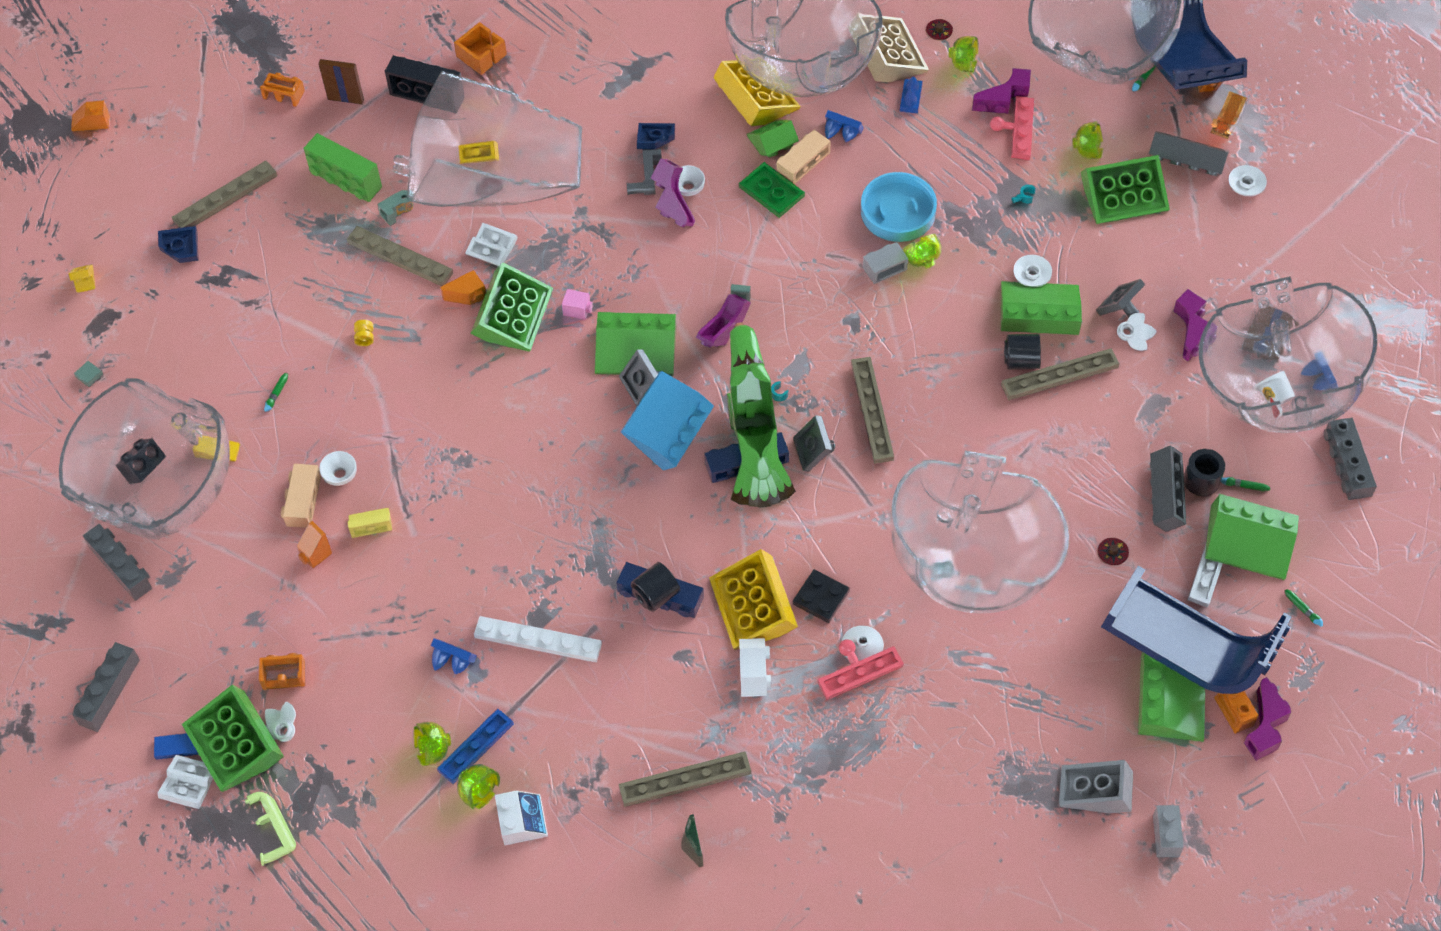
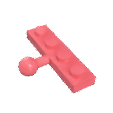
(1021, 127)
(859, 671)

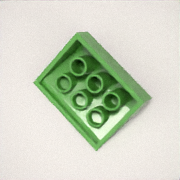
(1125, 189)
(512, 309)
(1041, 309)
(624, 333)
(1251, 536)
(1169, 703)
(232, 739)

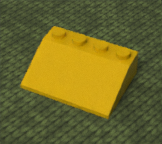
(750, 98)
(753, 599)

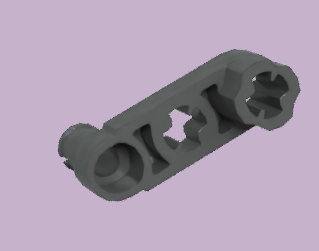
(650, 158)

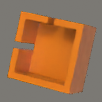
(477, 50)

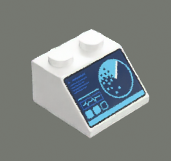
(520, 816)

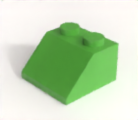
(773, 137)

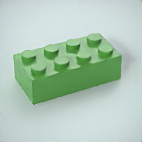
(343, 167)

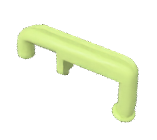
(275, 817)

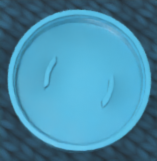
(898, 206)

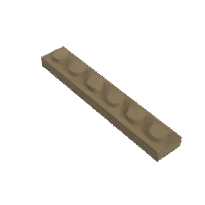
(225, 196)
(400, 256)
(1060, 374)
(872, 410)
(684, 779)

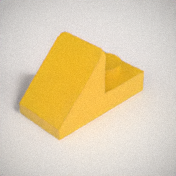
(83, 278)

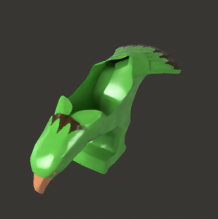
(752, 417)

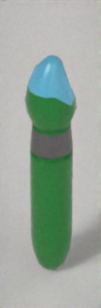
(1137, 84)
(275, 393)
(1230, 481)
(1314, 618)

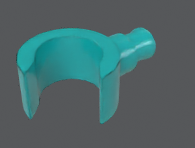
(1022, 197)
(778, 397)

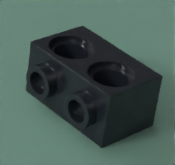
(143, 463)

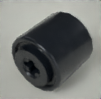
(1022, 351)
(1204, 472)
(655, 587)

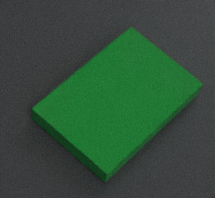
(771, 189)

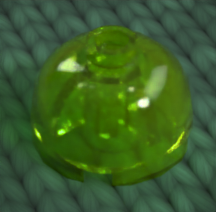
(964, 53)
(1089, 140)
(924, 251)
(431, 742)
(477, 785)

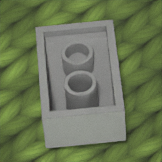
(1097, 786)

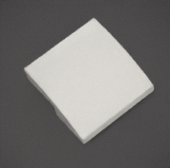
(491, 244)
(186, 782)

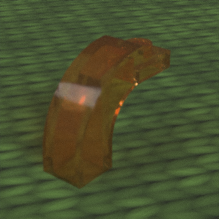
(1229, 115)

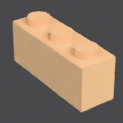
(803, 156)
(301, 495)

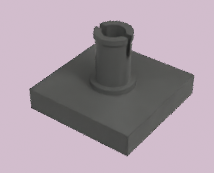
(1121, 299)
(638, 375)
(813, 443)

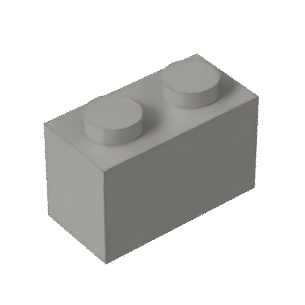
(885, 262)
(1168, 831)

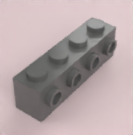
(1189, 152)
(1350, 459)
(1168, 488)
(115, 559)
(106, 687)

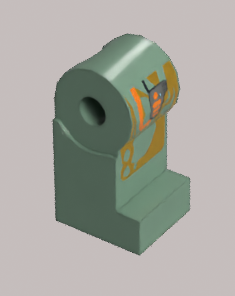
(394, 206)

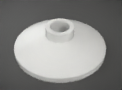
(1247, 180)
(1032, 265)
(873, 645)

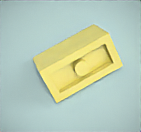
(369, 522)

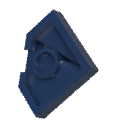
(654, 135)
(179, 243)

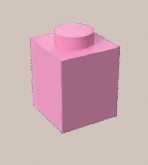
(576, 304)

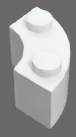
(753, 667)

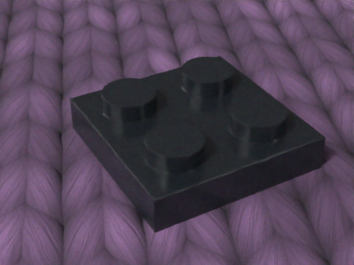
(821, 596)

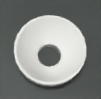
(693, 176)
(338, 461)

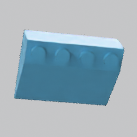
(667, 420)

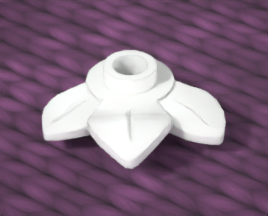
(1138, 330)
(279, 720)

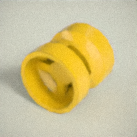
(363, 332)

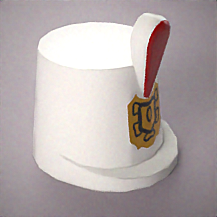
(1276, 388)

